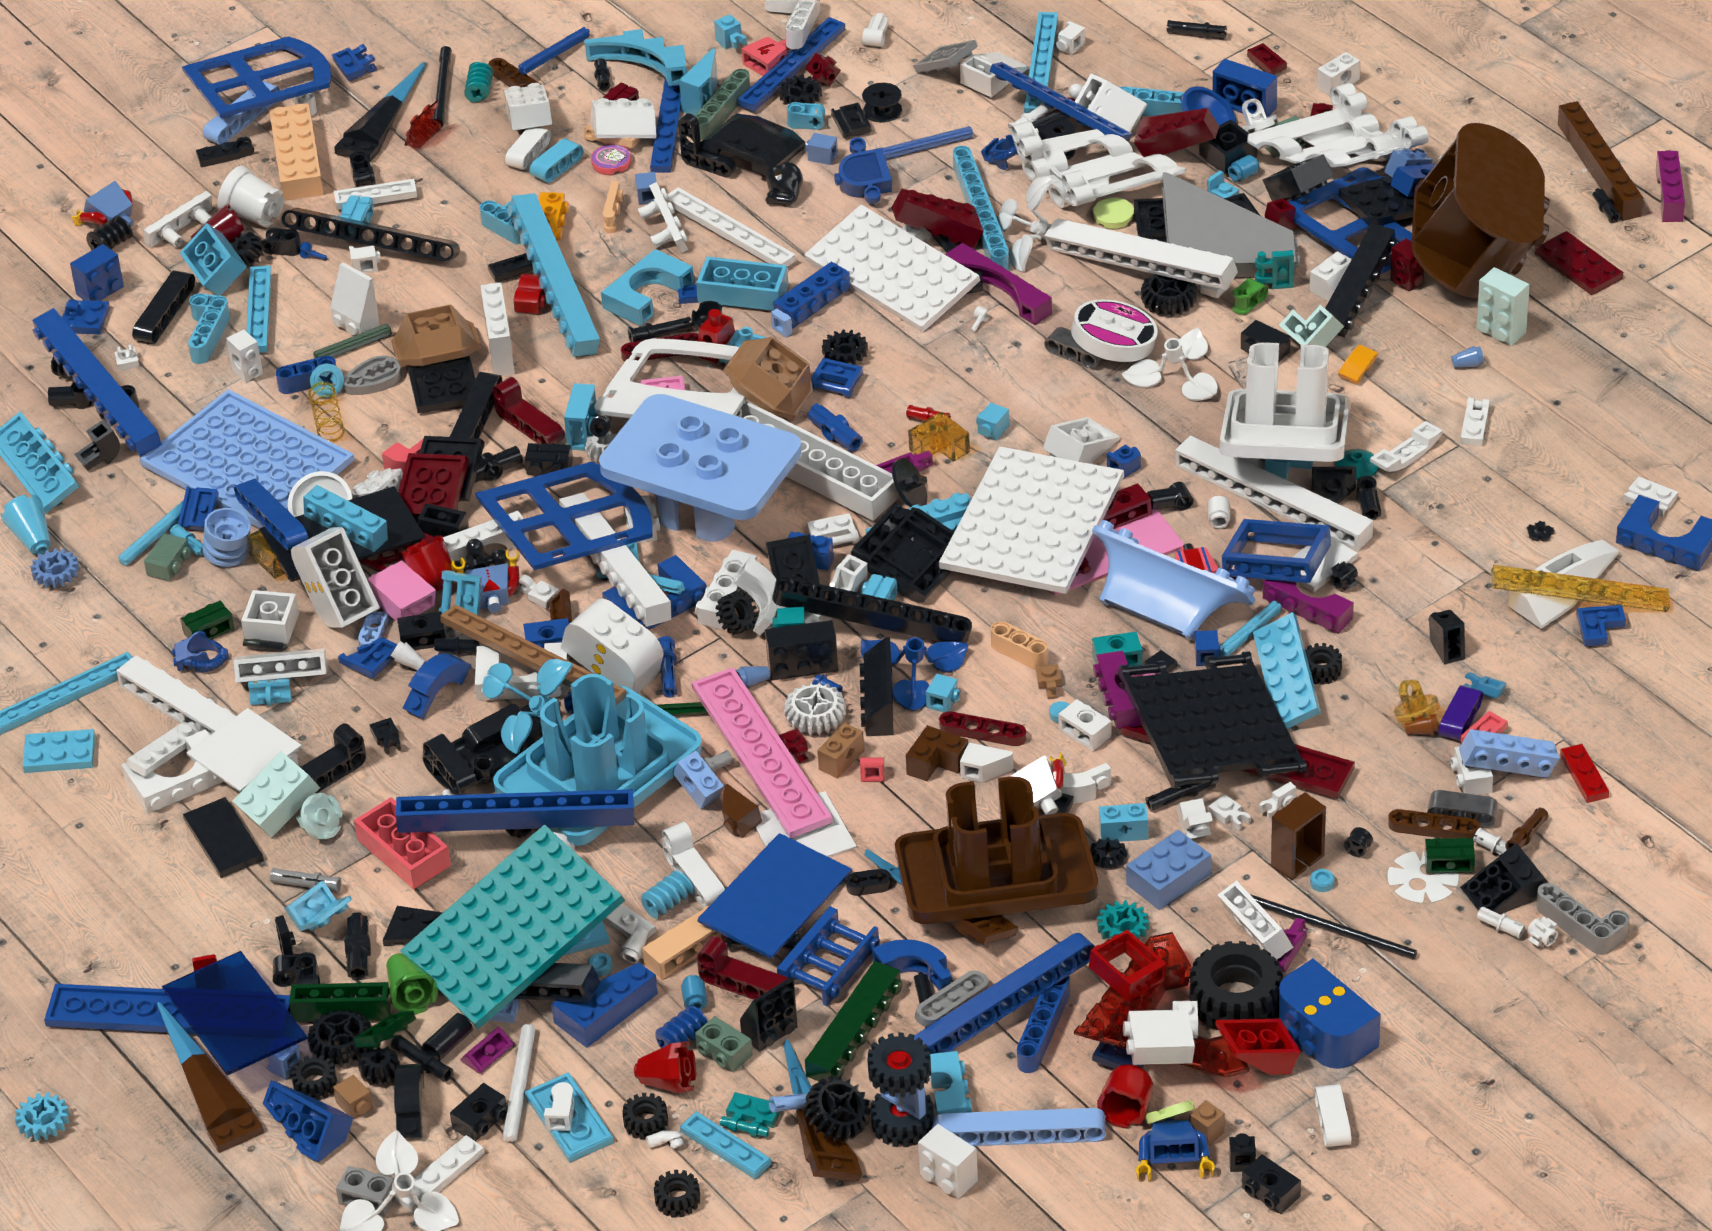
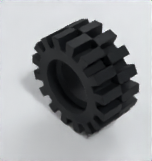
(744, 608)
(1326, 655)
(314, 1067)
(642, 1105)
(679, 1204)

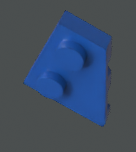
(370, 658)

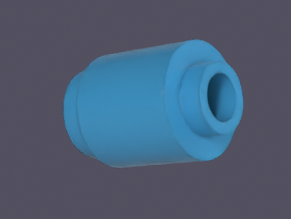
(1243, 168)
(694, 992)

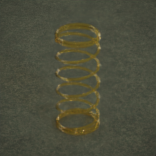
(321, 403)

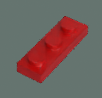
(1584, 773)

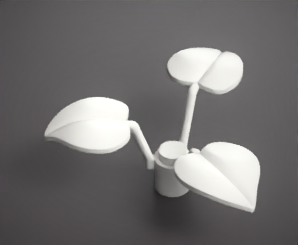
(1022, 247)
(1191, 347)
(400, 1158)

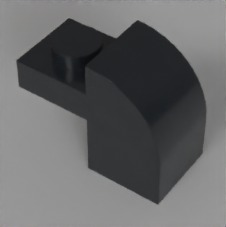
(103, 446)

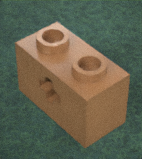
(840, 750)

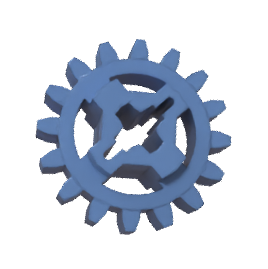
(55, 568)

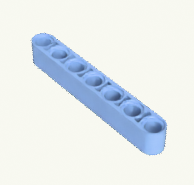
(1025, 1126)

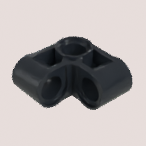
(295, 969)

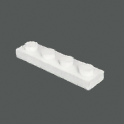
(379, 193)
(160, 750)
(444, 1170)

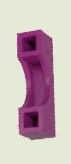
(1670, 179)
(1329, 612)
(1109, 682)

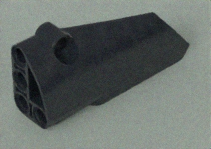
(477, 753)

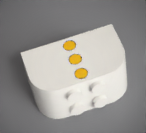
(334, 578)
(613, 645)

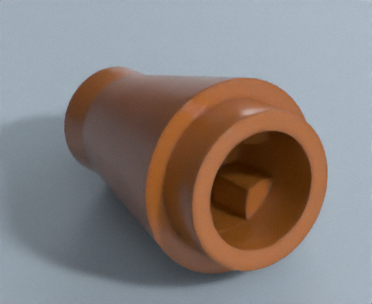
(1423, 726)

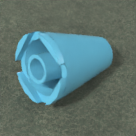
(28, 523)

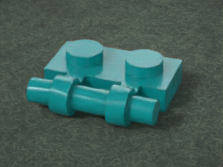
(1281, 269)
(751, 1110)

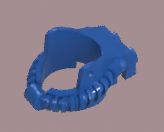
(1000, 151)
(200, 661)

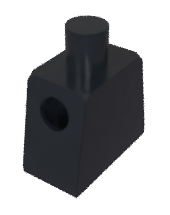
(1446, 628)

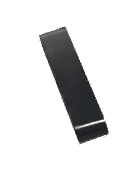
(163, 307)
(477, 407)

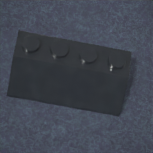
(877, 690)

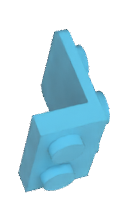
(316, 907)

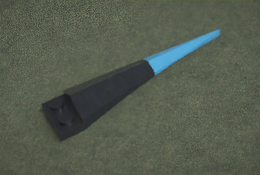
(372, 128)

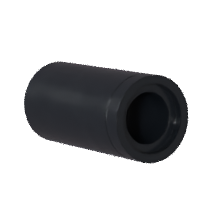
(448, 1036)

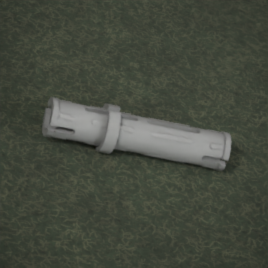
(280, 876)

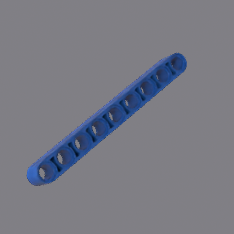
(1007, 994)

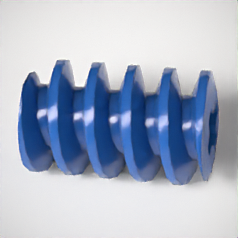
(681, 1027)

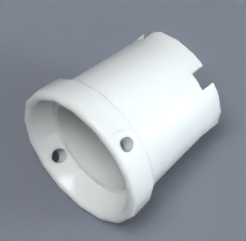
(250, 197)

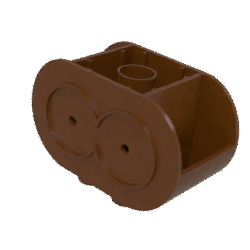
(1479, 209)

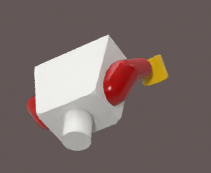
(1045, 781)

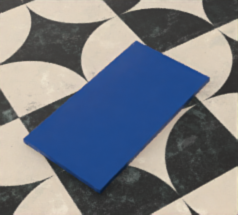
(774, 895)

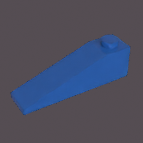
(310, 1122)

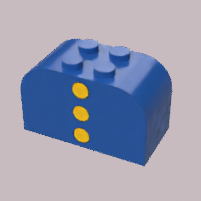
(1327, 1016)

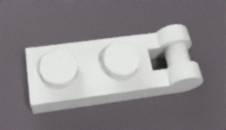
(1475, 422)

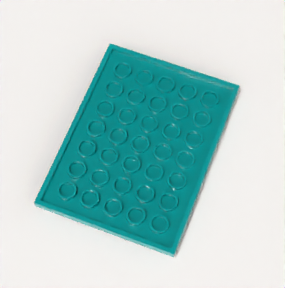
(512, 926)

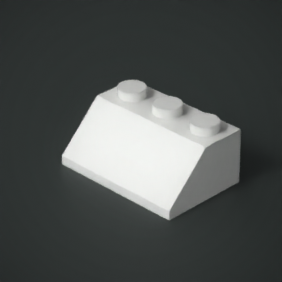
(623, 118)

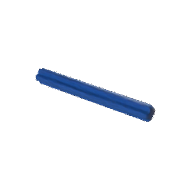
(554, 50)
(927, 142)

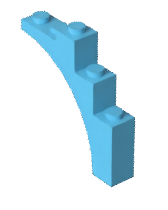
(633, 47)

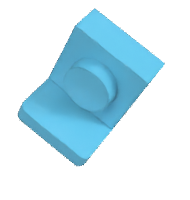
(1217, 186)

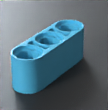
(556, 160)

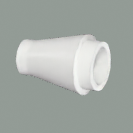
(407, 656)
(632, 948)

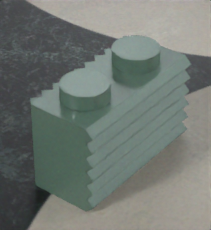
(167, 557)

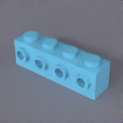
(336, 511)

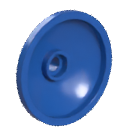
(1202, 97)

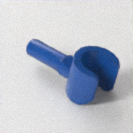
(306, 252)

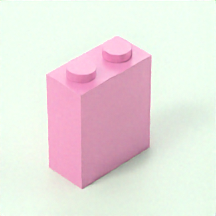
(402, 591)

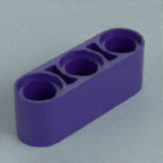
(1460, 712)

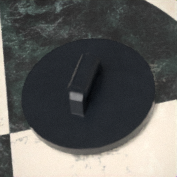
(909, 482)

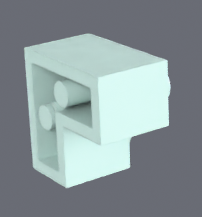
(1316, 330)

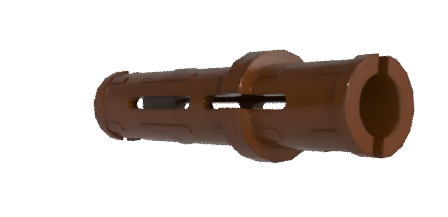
(1523, 834)

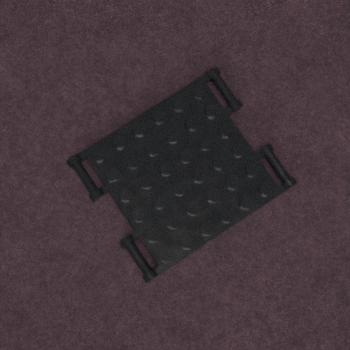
(1211, 720)

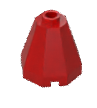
(668, 1068)

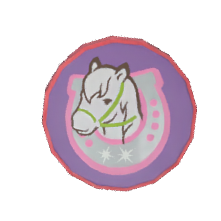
(611, 159)

